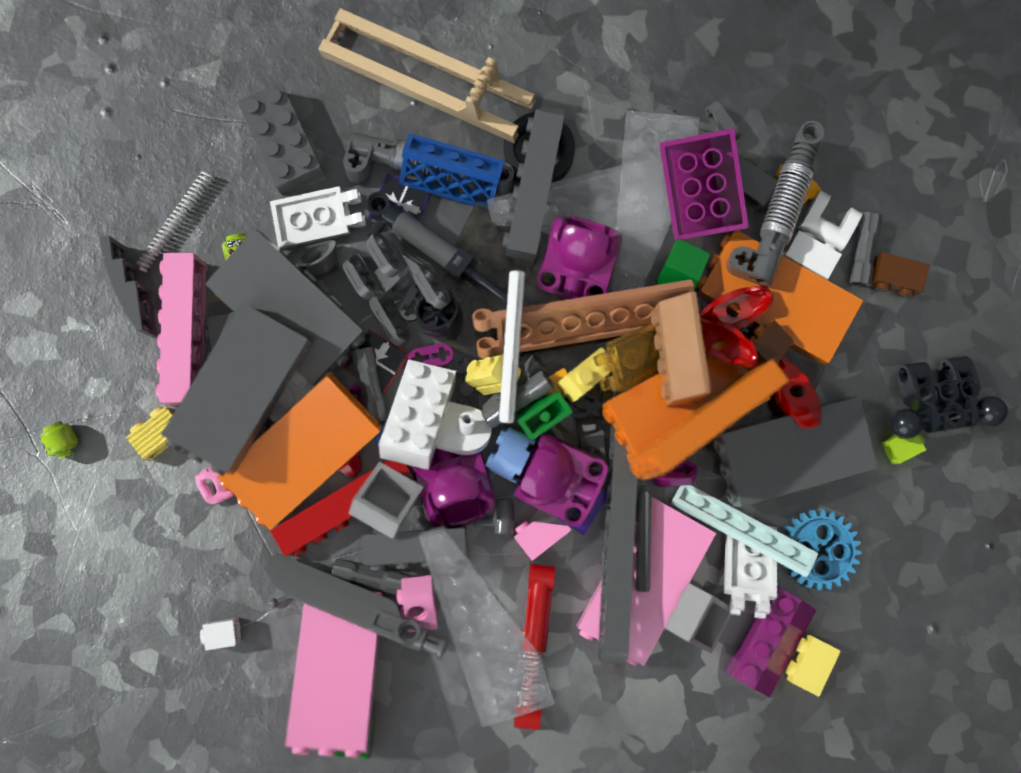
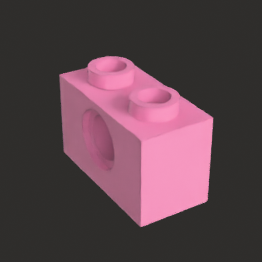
(418, 601)

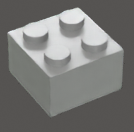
(385, 500)
(699, 618)

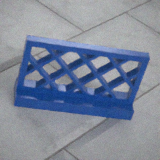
(454, 161)

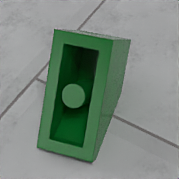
(542, 414)

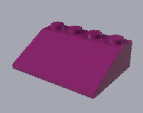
(704, 184)

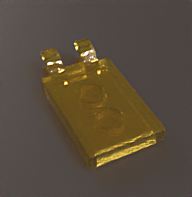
(631, 359)

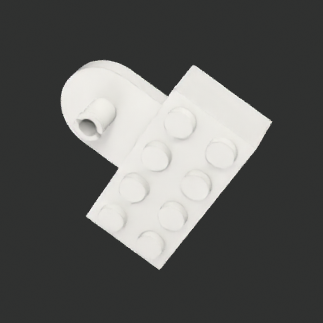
(428, 421)

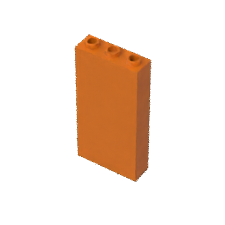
(803, 303)
(642, 413)
(707, 421)
(301, 451)

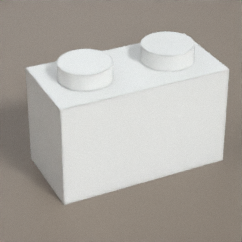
(812, 254)

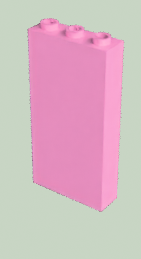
(675, 555)
(332, 686)

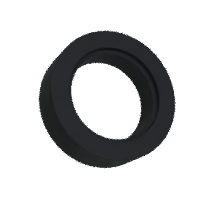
(566, 140)

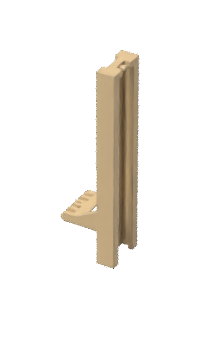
(468, 111)

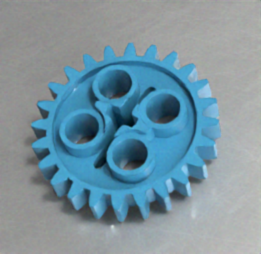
(834, 567)

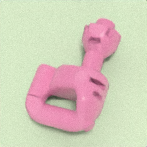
(221, 494)

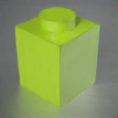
(901, 450)

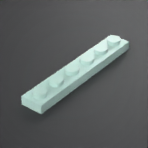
(745, 529)

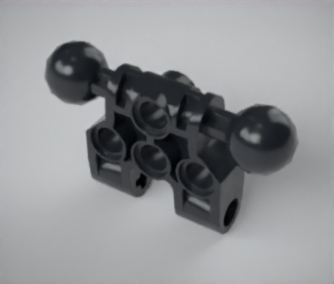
(943, 404)

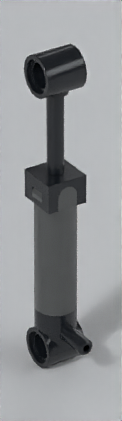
(454, 260)

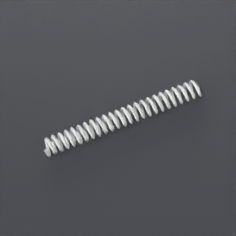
(168, 228)

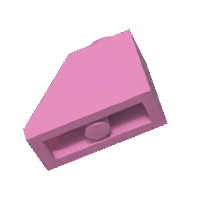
(539, 536)

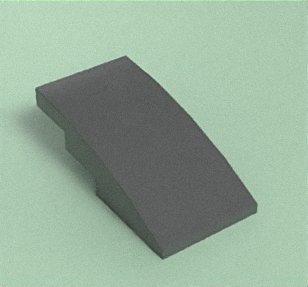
(126, 283)

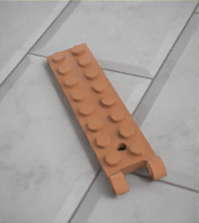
(577, 318)

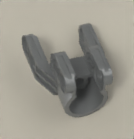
(388, 274)

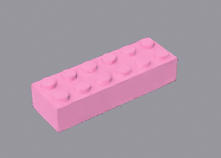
(181, 325)

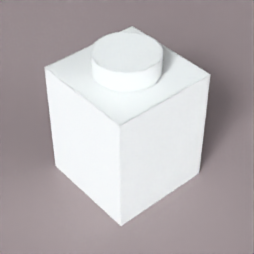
(221, 634)

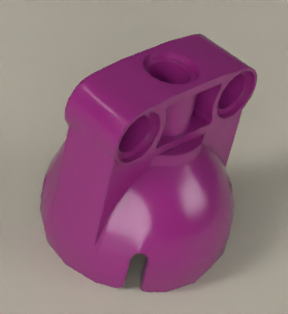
(579, 257)
(560, 479)
(455, 488)

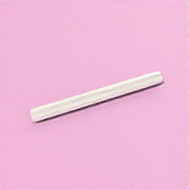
(511, 346)

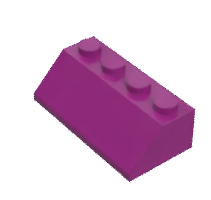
(771, 643)

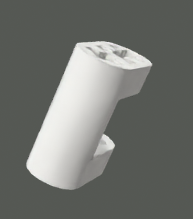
(825, 230)

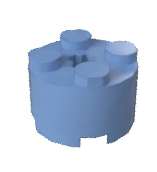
(511, 454)

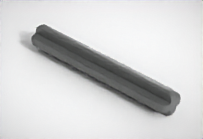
(643, 541)

